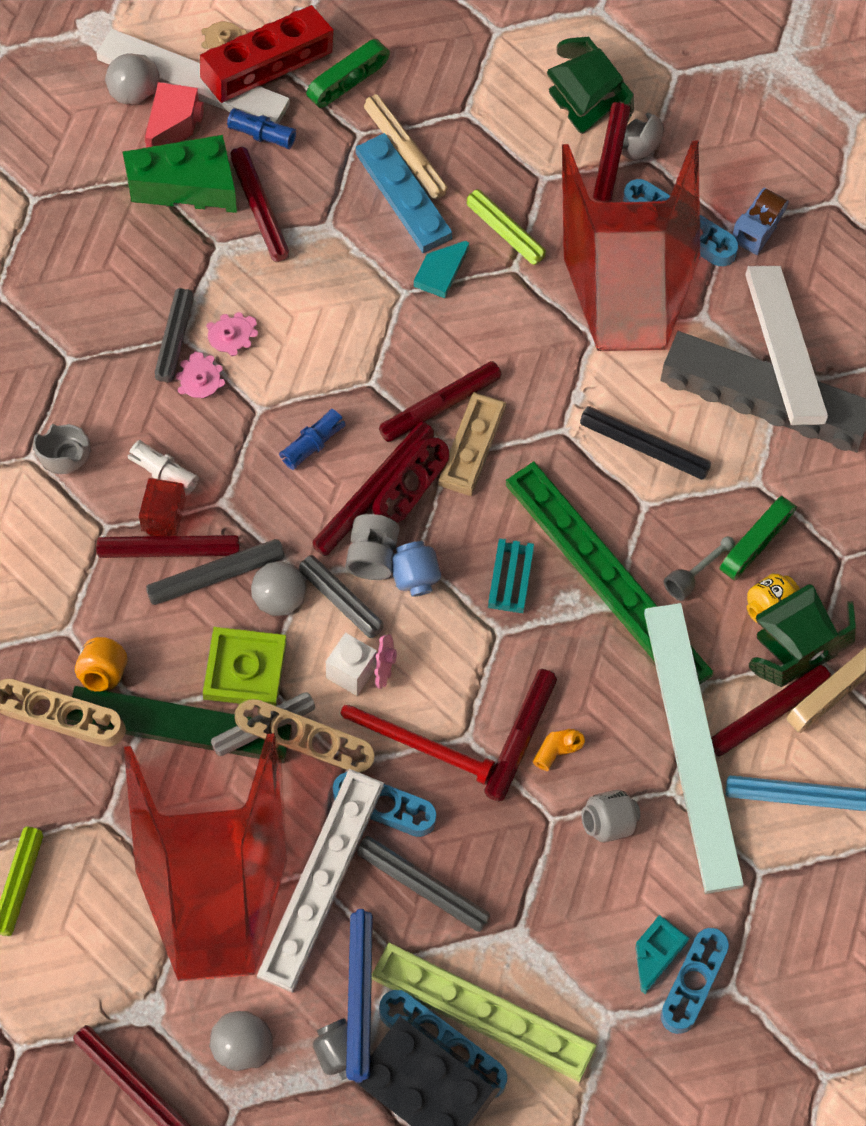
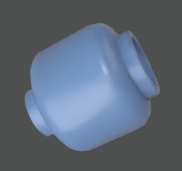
(415, 568)

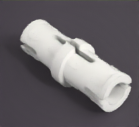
(162, 466)

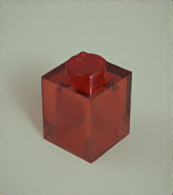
(162, 507)

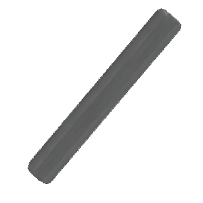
(215, 571)
(423, 883)

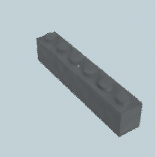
(753, 389)

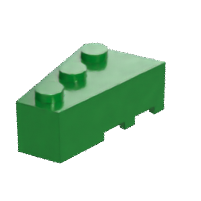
(182, 173)

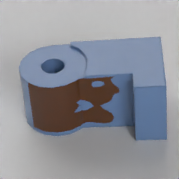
(760, 220)

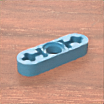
(390, 819)
(696, 952)

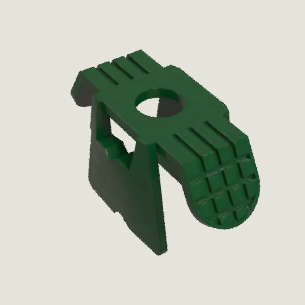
(585, 82)
(797, 632)

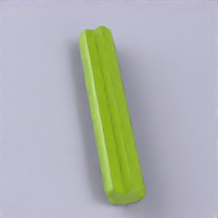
(506, 227)
(19, 878)

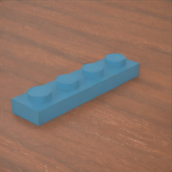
(403, 193)

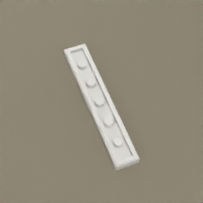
(186, 72)
(786, 346)
(320, 881)

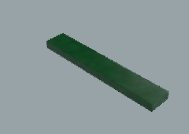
(170, 721)

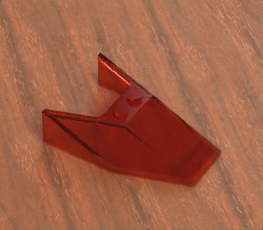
(632, 258)
(212, 872)

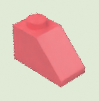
(173, 114)

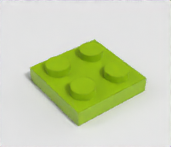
(244, 666)

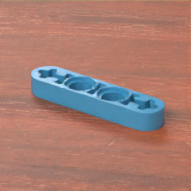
(719, 236)
(447, 1033)

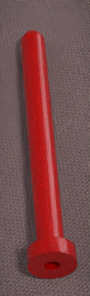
(480, 769)

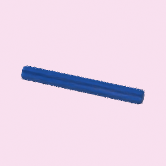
(359, 996)

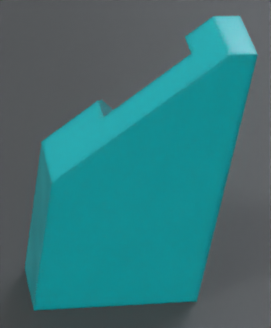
(441, 269)
(657, 950)

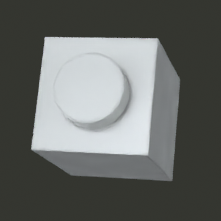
(351, 664)

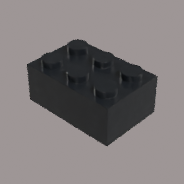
(426, 1079)

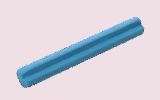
(796, 793)

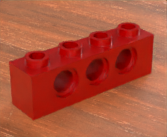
(266, 53)

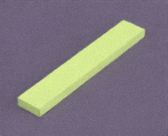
(484, 1012)

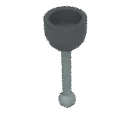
(682, 582)

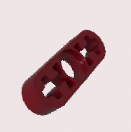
(425, 475)

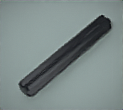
(645, 442)

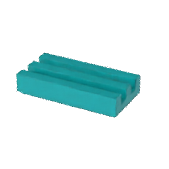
(515, 549)

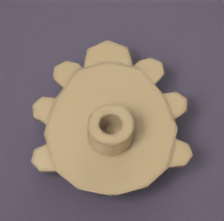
(220, 33)

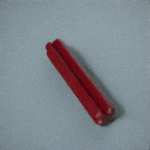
(611, 152)

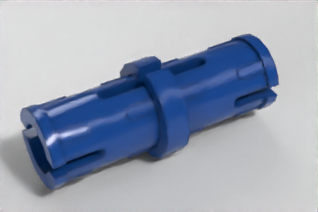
(261, 128)
(312, 439)

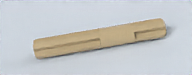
(406, 147)

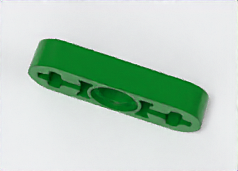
(347, 73)
(758, 538)

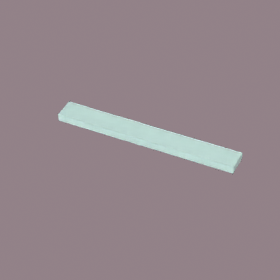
(693, 749)

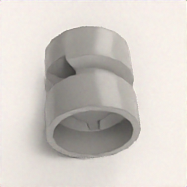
(372, 547)

